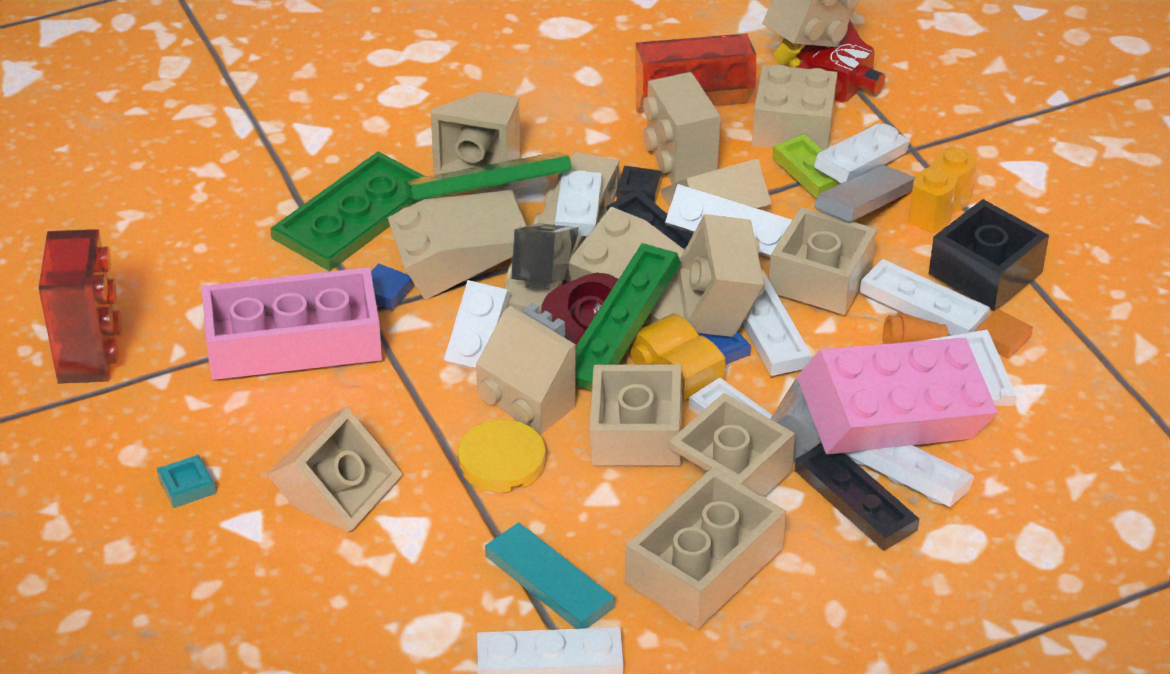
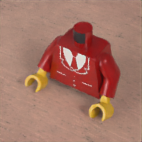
(851, 60)

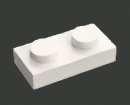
(579, 200)
(475, 322)

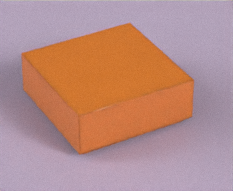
(1006, 332)

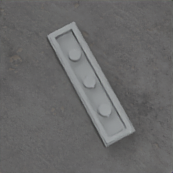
(864, 193)

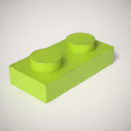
(798, 159)

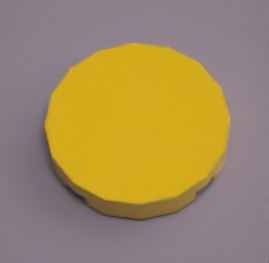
(501, 455)

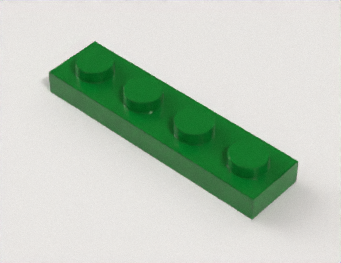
(624, 311)

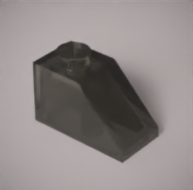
(542, 253)

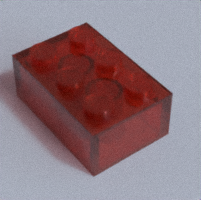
(79, 306)

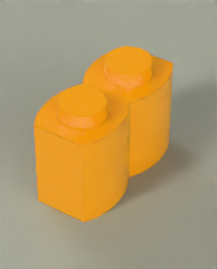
(942, 189)
(677, 342)

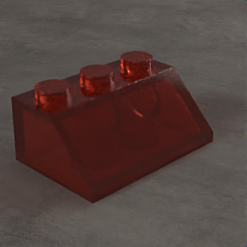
(719, 63)

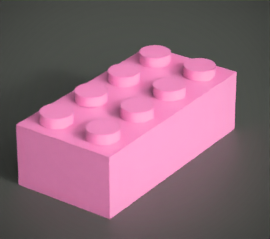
(291, 323)
(896, 395)

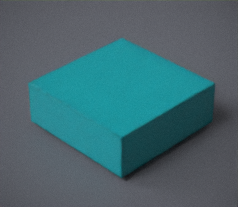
(186, 481)

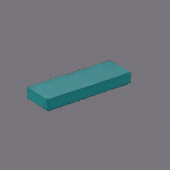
(549, 577)

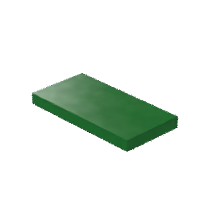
(487, 175)
(347, 212)

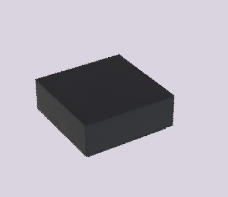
(642, 178)

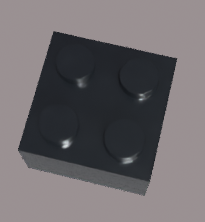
(988, 254)

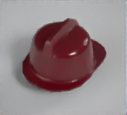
(578, 302)

